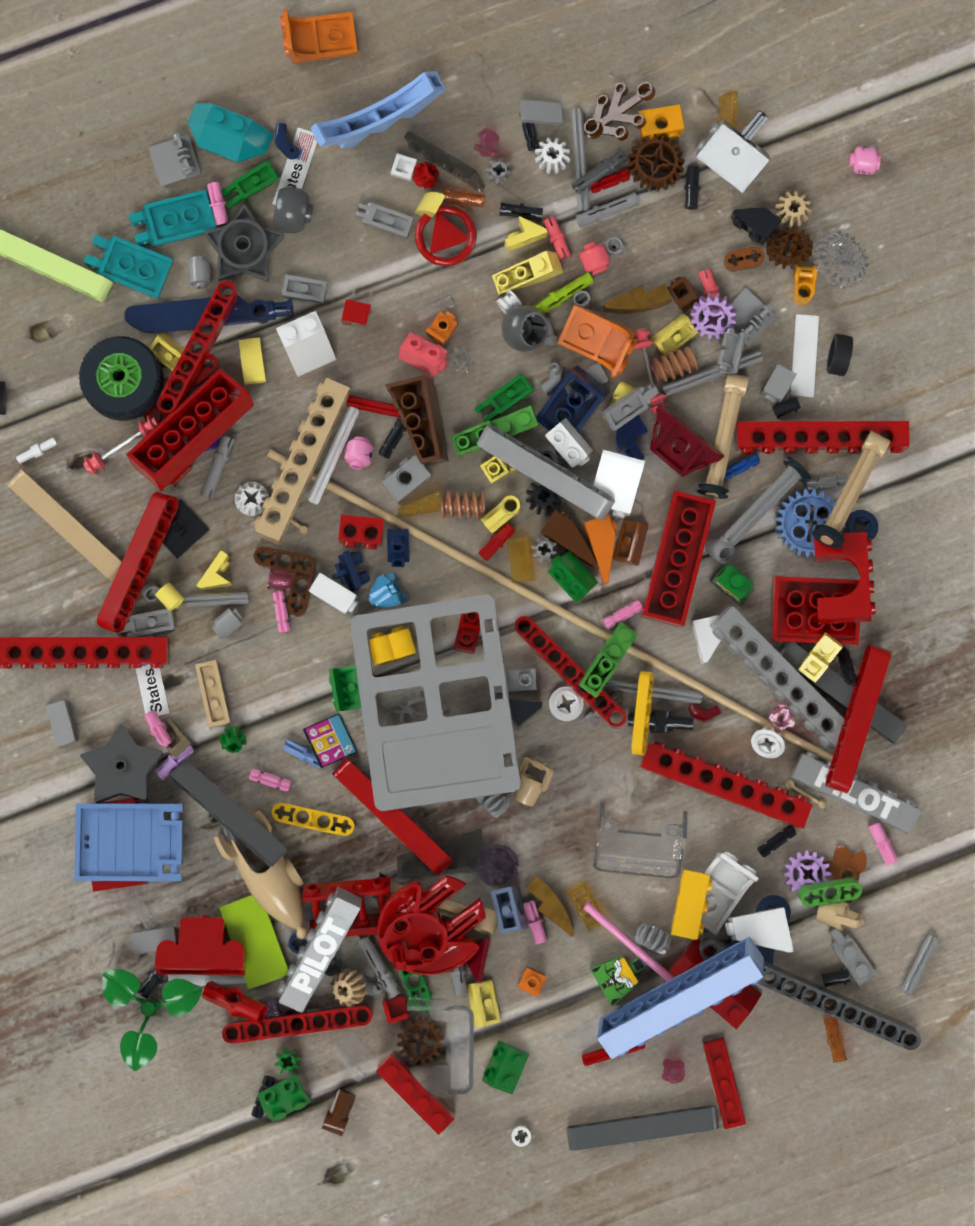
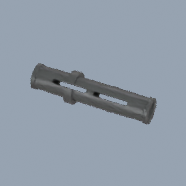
(606, 167)

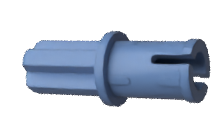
(301, 752)

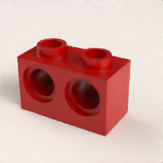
(362, 525)

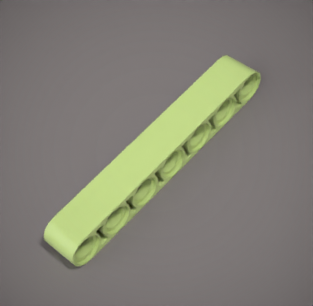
(54, 267)

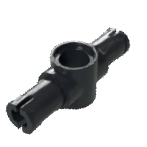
(665, 722)

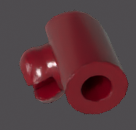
(703, 714)

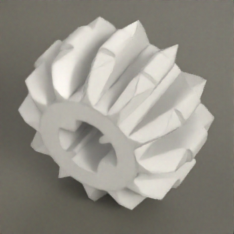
(557, 150)

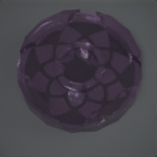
(497, 865)

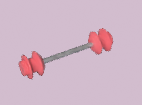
(642, 344)
(98, 460)

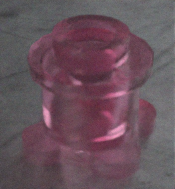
(487, 143)
(279, 580)
(781, 723)
(668, 1066)

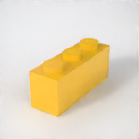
(691, 904)

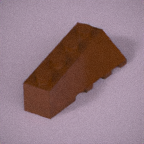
(420, 415)

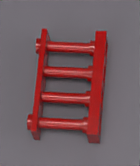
(363, 923)

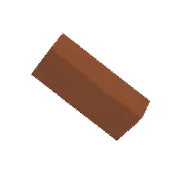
(630, 542)

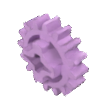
(713, 307)
(798, 866)

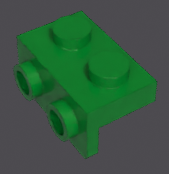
(345, 688)
(505, 1067)
(283, 1098)

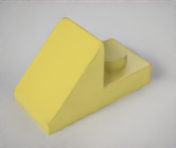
(530, 233)
(211, 578)

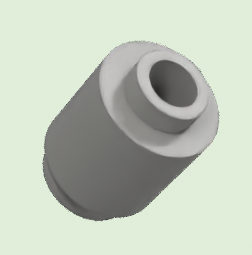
(199, 272)
(227, 623)

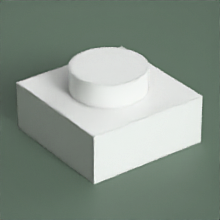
(403, 167)

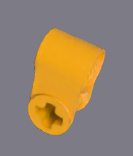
(804, 279)

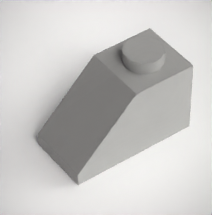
(778, 384)

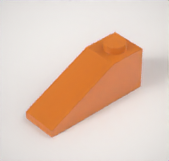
(601, 540)

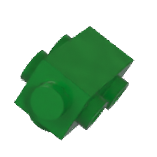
(572, 576)

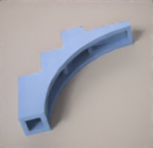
(377, 118)

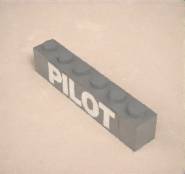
(862, 796)
(319, 950)

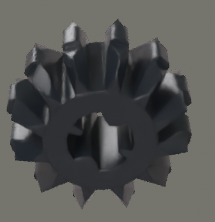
(551, 500)

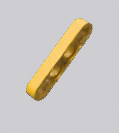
(642, 713)
(312, 822)

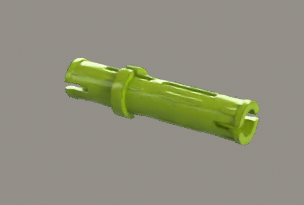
(569, 290)

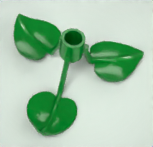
(120, 987)

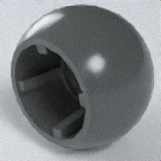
(292, 210)
(524, 328)

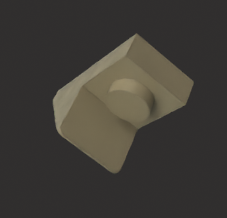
(179, 739)

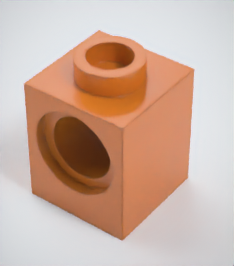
(531, 981)

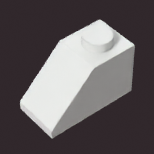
(704, 638)

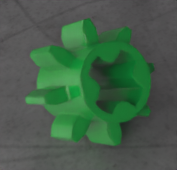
(232, 739)
(294, 1060)

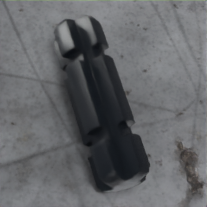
(530, 136)
(392, 440)
(846, 666)
(776, 841)
(267, 1082)

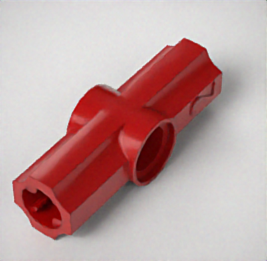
(234, 1002)

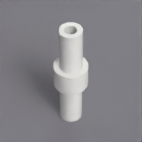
(36, 450)

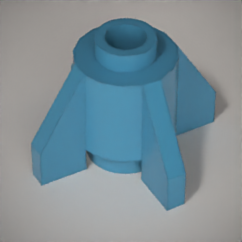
(386, 592)

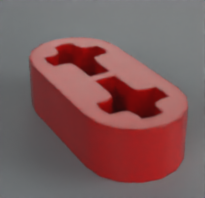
(207, 372)

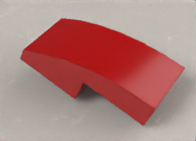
(467, 633)

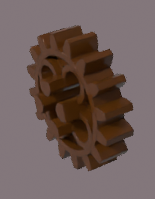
(799, 250)
(431, 1034)

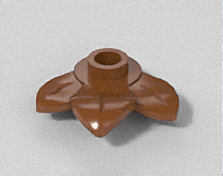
(846, 862)

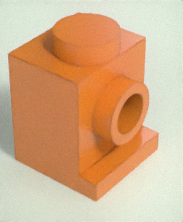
(440, 335)

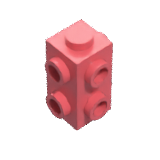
(423, 354)

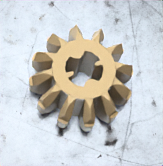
(795, 201)
(348, 987)

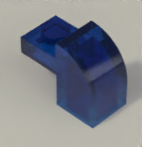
(628, 434)

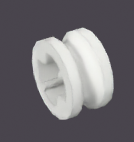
(515, 1133)

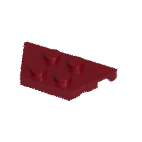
(680, 445)

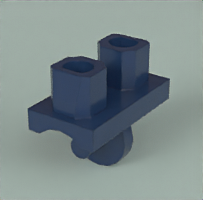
(398, 547)
(347, 571)

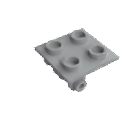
(174, 160)
(751, 316)

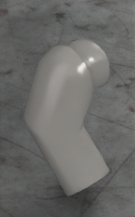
(555, 378)
(373, 989)

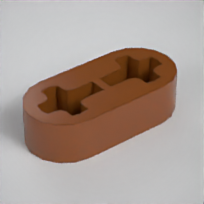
(743, 254)

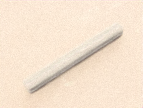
(333, 455)

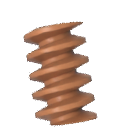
(673, 364)
(463, 505)

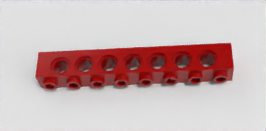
(744, 431)
(49, 645)
(797, 817)

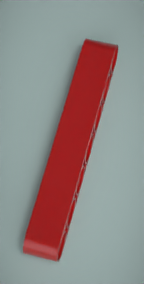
(198, 338)
(137, 562)
(564, 663)
(858, 718)
(394, 820)
(288, 1029)

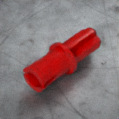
(496, 542)

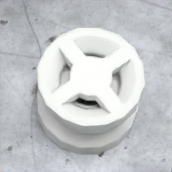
(508, 302)

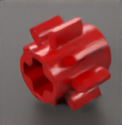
(425, 175)

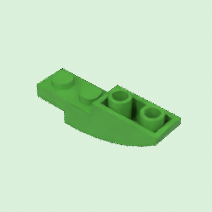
(512, 424)
(607, 659)

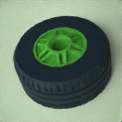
(109, 362)

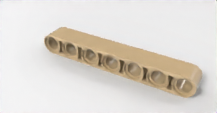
(65, 524)

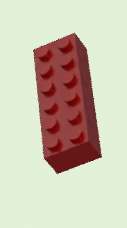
(190, 429)
(678, 559)

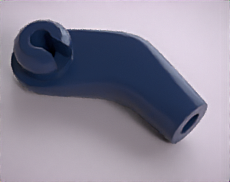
(283, 143)

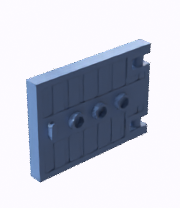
(128, 842)

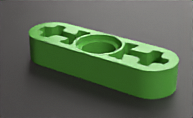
(821, 887)

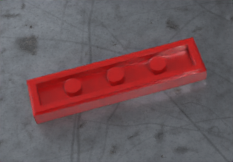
(724, 1083)

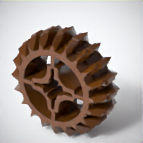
(663, 165)

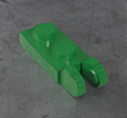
(250, 183)
(506, 397)

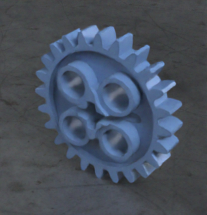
(790, 520)

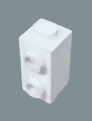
(569, 443)
(334, 594)

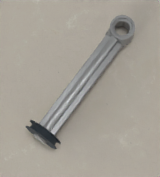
(722, 546)

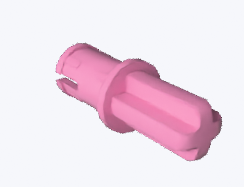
(217, 203)
(158, 728)
(883, 843)
(535, 922)

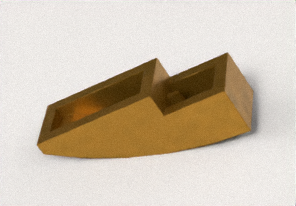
(639, 300)
(550, 905)

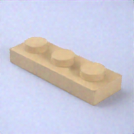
(212, 693)

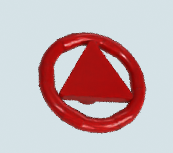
(446, 236)

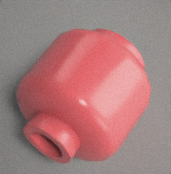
(594, 258)

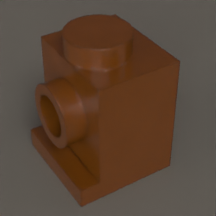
(677, 287)

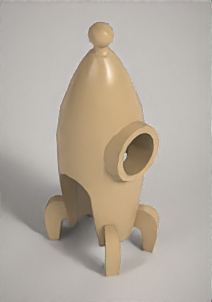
(276, 888)

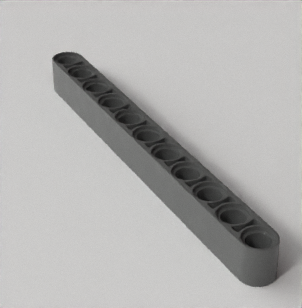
(821, 995)

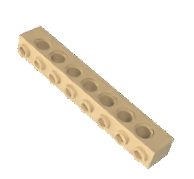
(276, 531)

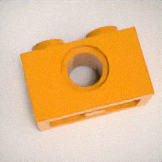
(669, 115)

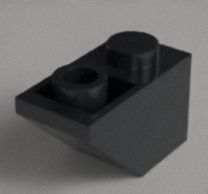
(757, 222)

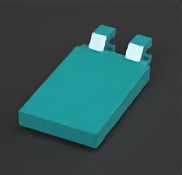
(174, 219)
(131, 265)

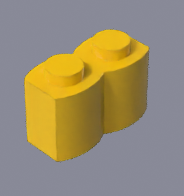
(391, 646)

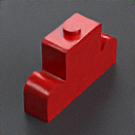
(201, 950)

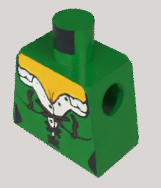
(733, 584)

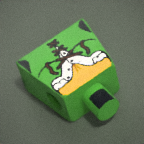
(617, 977)

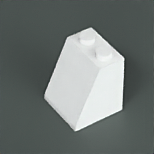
(306, 343)
(619, 478)
(765, 929)

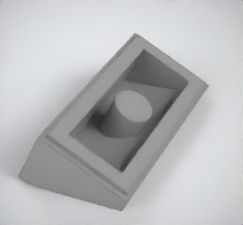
(61, 723)

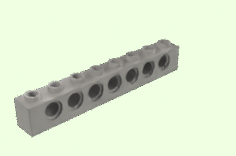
(778, 664)

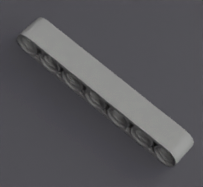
(545, 471)

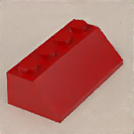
(732, 1008)

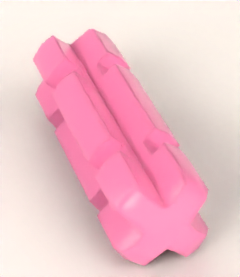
(281, 611)
(623, 614)
(270, 780)

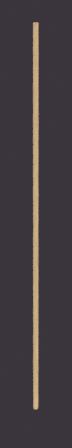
(563, 613)

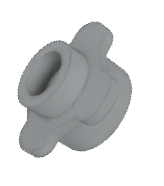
(614, 241)

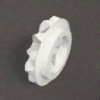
(240, 498)
(561, 713)
(763, 748)

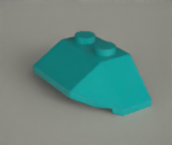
(228, 133)

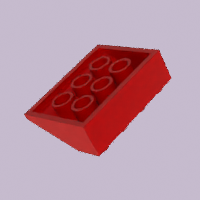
(796, 610)

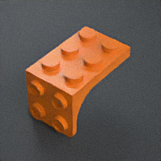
(318, 36)
(598, 339)

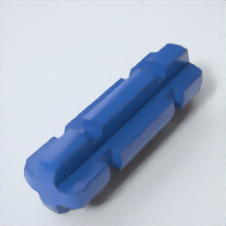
(741, 466)

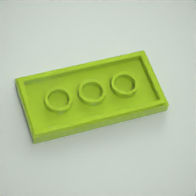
(254, 930)

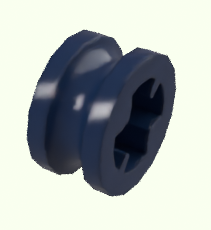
(293, 938)

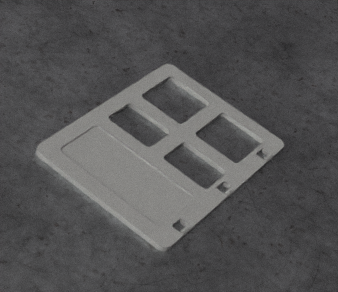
(442, 755)

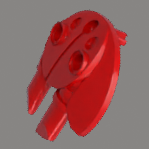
(425, 928)

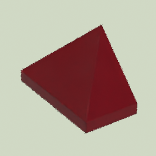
(477, 962)

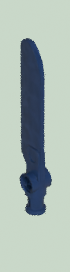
(186, 314)

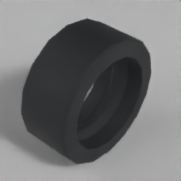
(840, 355)

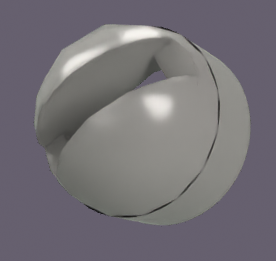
(580, 296)
(149, 591)

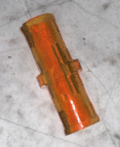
(463, 198)
(835, 1039)

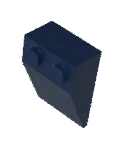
(575, 410)

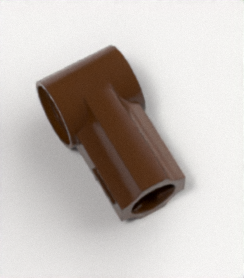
(338, 1115)

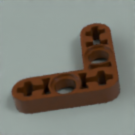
(299, 574)

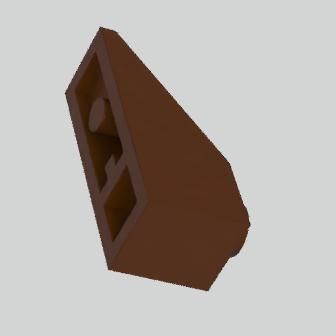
(566, 535)

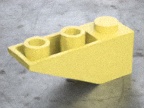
(529, 272)

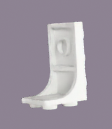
(728, 887)

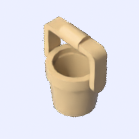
(530, 785)
(840, 915)

